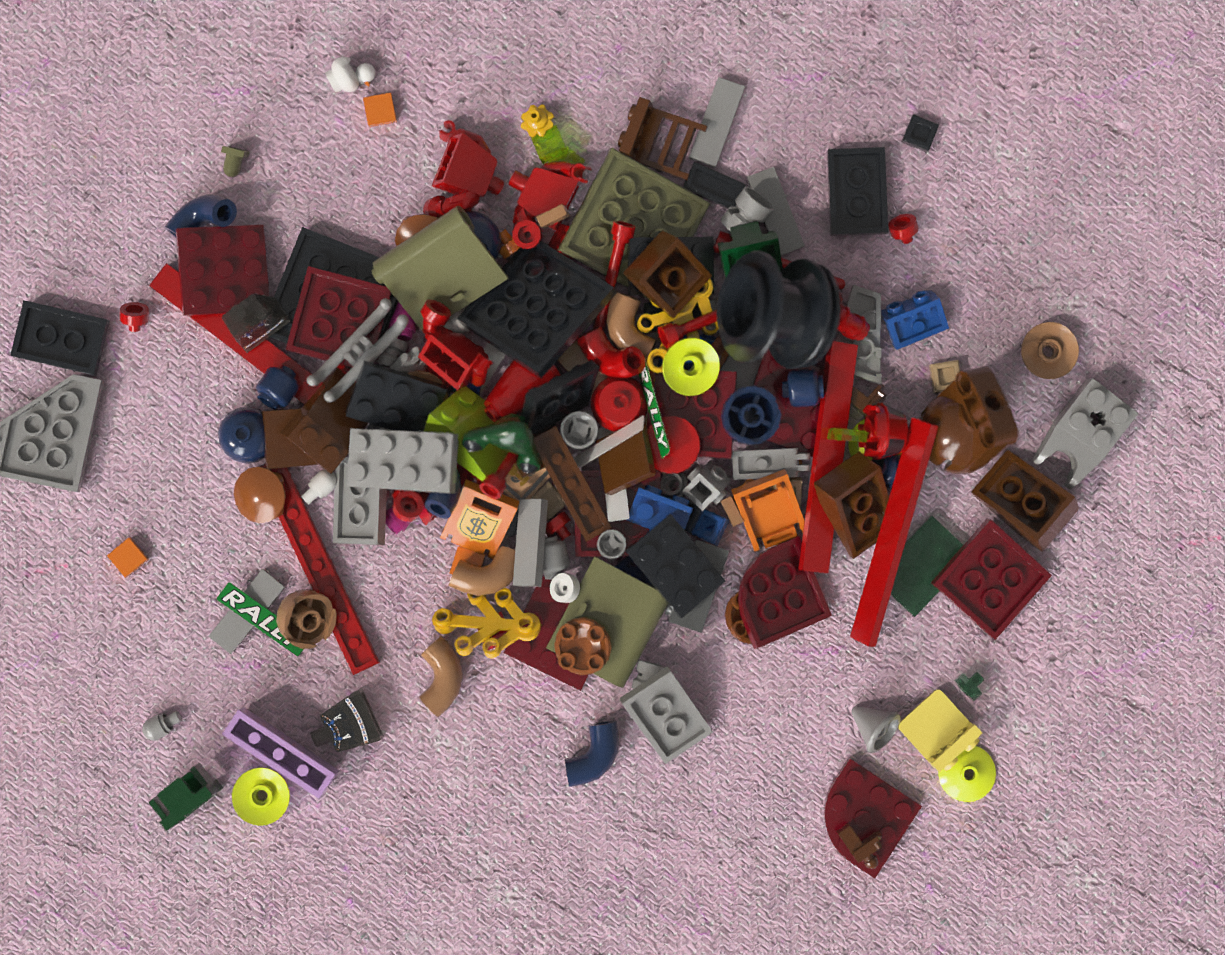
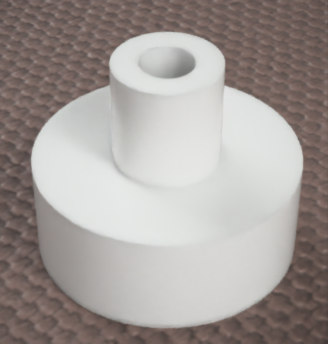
(564, 588)

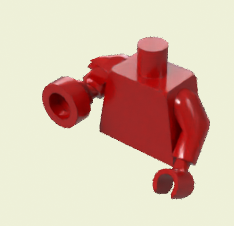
(464, 171)
(542, 191)
(451, 353)
(411, 504)

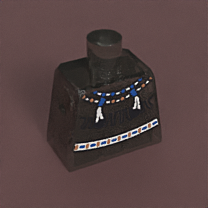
(253, 322)
(348, 724)

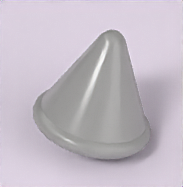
(875, 726)

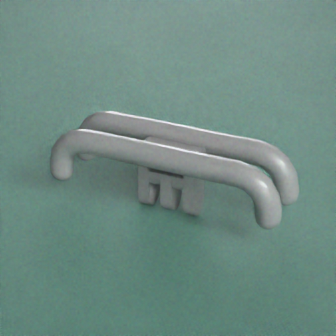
(357, 349)

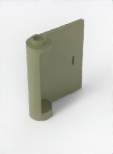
(438, 265)
(626, 611)

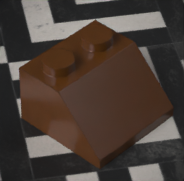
(668, 273)

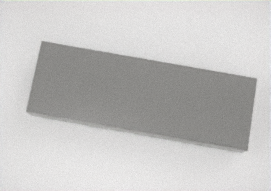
(718, 119)
(781, 218)
(530, 542)
(232, 627)

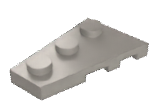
(866, 304)

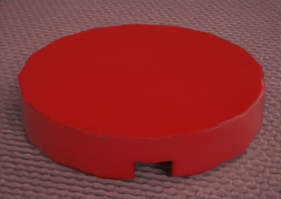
(683, 445)

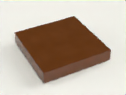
(278, 449)
(627, 462)

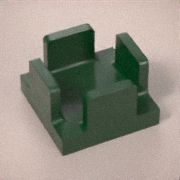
(747, 239)
(184, 796)

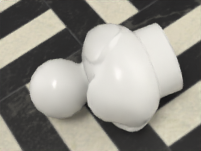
(344, 78)

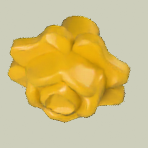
(537, 120)

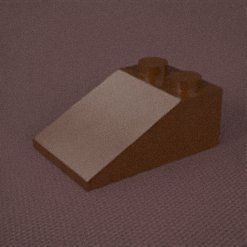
(322, 426)
(1026, 500)
(854, 502)

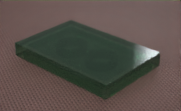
(921, 562)

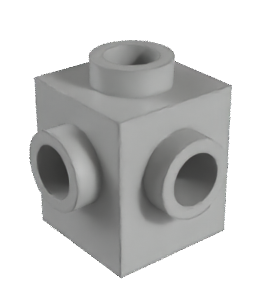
(706, 485)

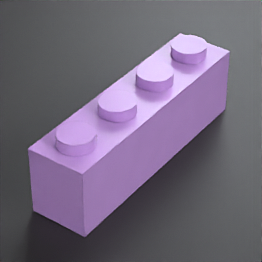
(280, 752)

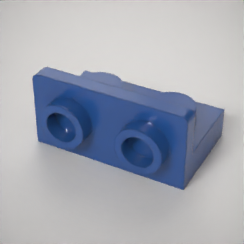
(914, 318)
(651, 508)

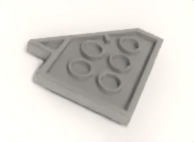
(52, 435)

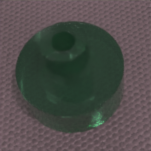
(970, 685)

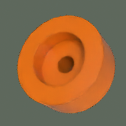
(508, 246)

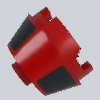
(886, 431)

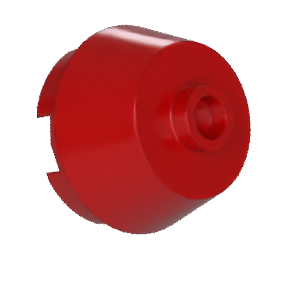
(618, 402)

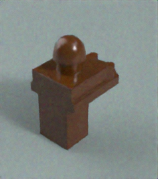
(860, 401)
(862, 849)

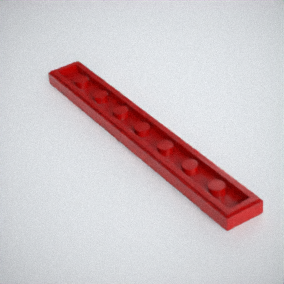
(262, 356)
(827, 453)
(893, 532)
(324, 576)

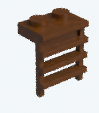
(643, 133)

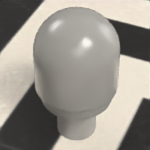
(160, 725)

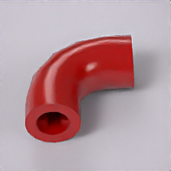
(611, 360)

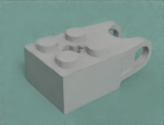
(1078, 438)

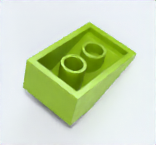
(457, 416)

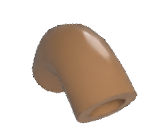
(622, 325)
(485, 579)
(446, 679)

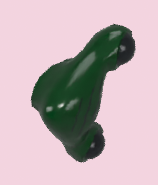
(509, 434)

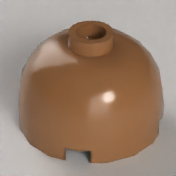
(306, 618)

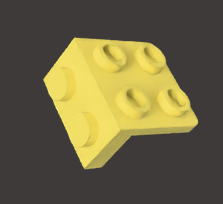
(939, 731)

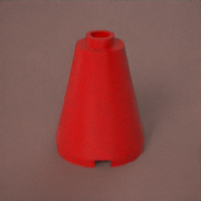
(510, 390)

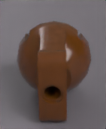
(971, 422)

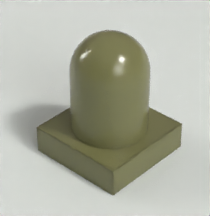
(233, 160)

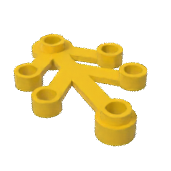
(682, 317)
(489, 625)

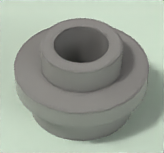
(668, 481)

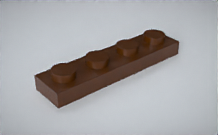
(571, 484)

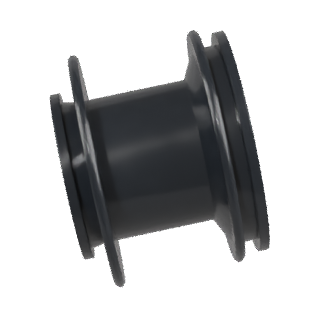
(783, 311)

